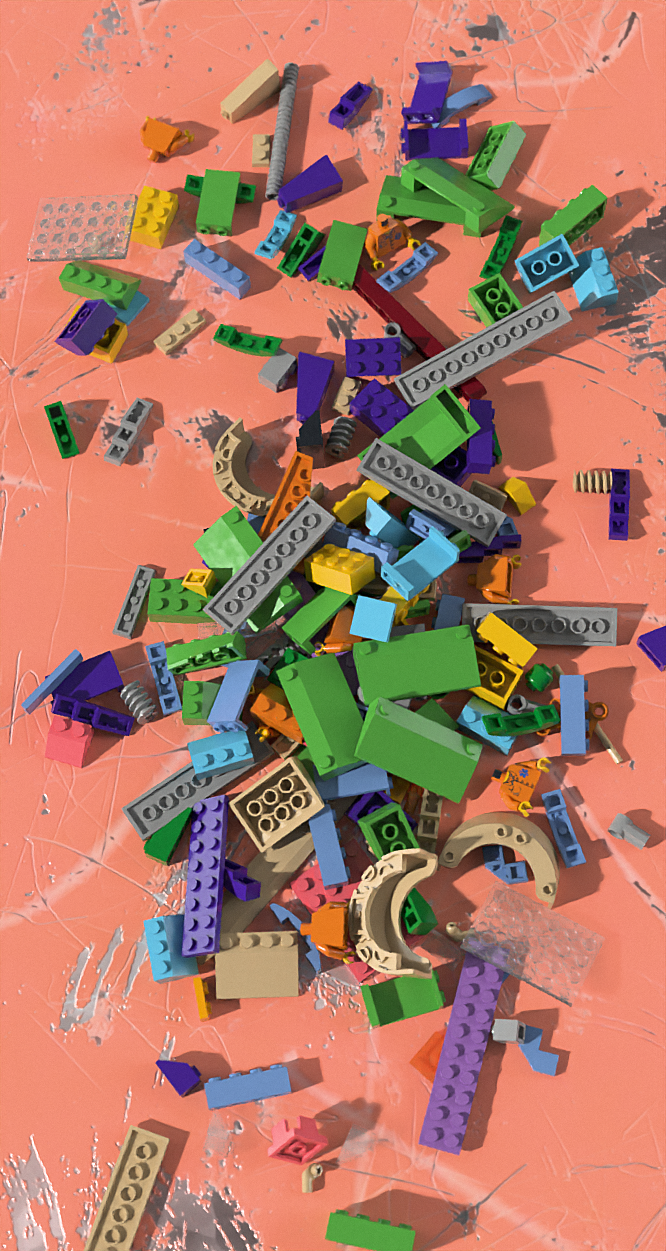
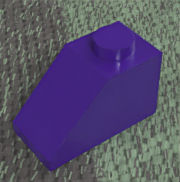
(180, 1075)

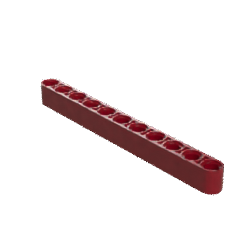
(393, 312)

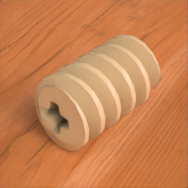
(592, 482)

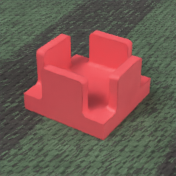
(297, 1144)

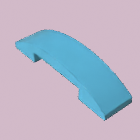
(277, 236)

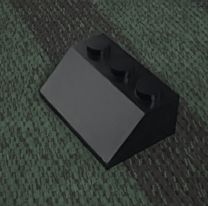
(311, 441)

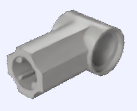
(406, 345)
(526, 705)
(623, 828)

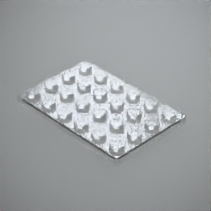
(82, 228)
(533, 943)

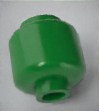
(539, 677)

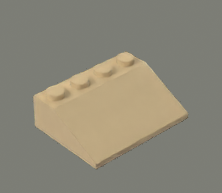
(277, 803)
(257, 965)

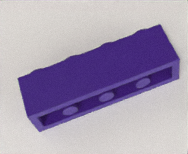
(480, 443)

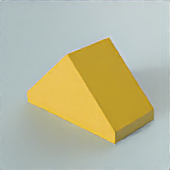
(518, 494)
(200, 581)

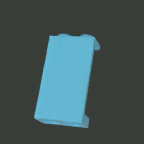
(421, 565)

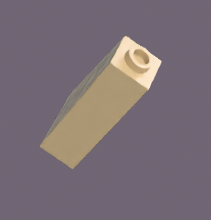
(252, 92)

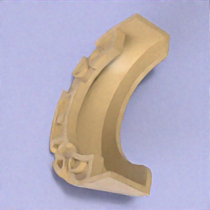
(232, 476)
(512, 832)
(377, 912)

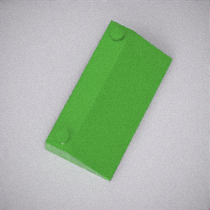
(480, 203)
(421, 204)
(431, 430)
(227, 548)
(417, 664)
(324, 712)
(417, 749)

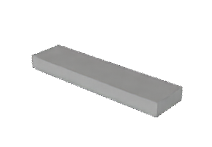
(134, 602)

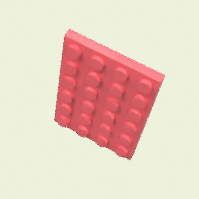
(311, 893)

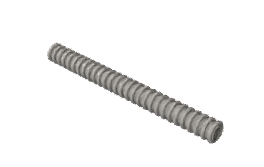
(282, 130)

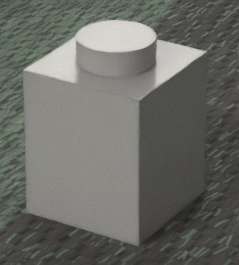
(509, 1031)

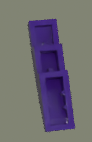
(619, 505)
(477, 551)
(92, 714)

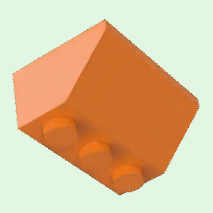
(275, 711)

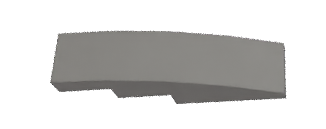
(128, 431)

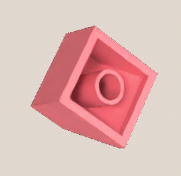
(68, 741)

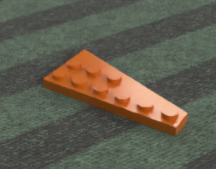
(292, 490)

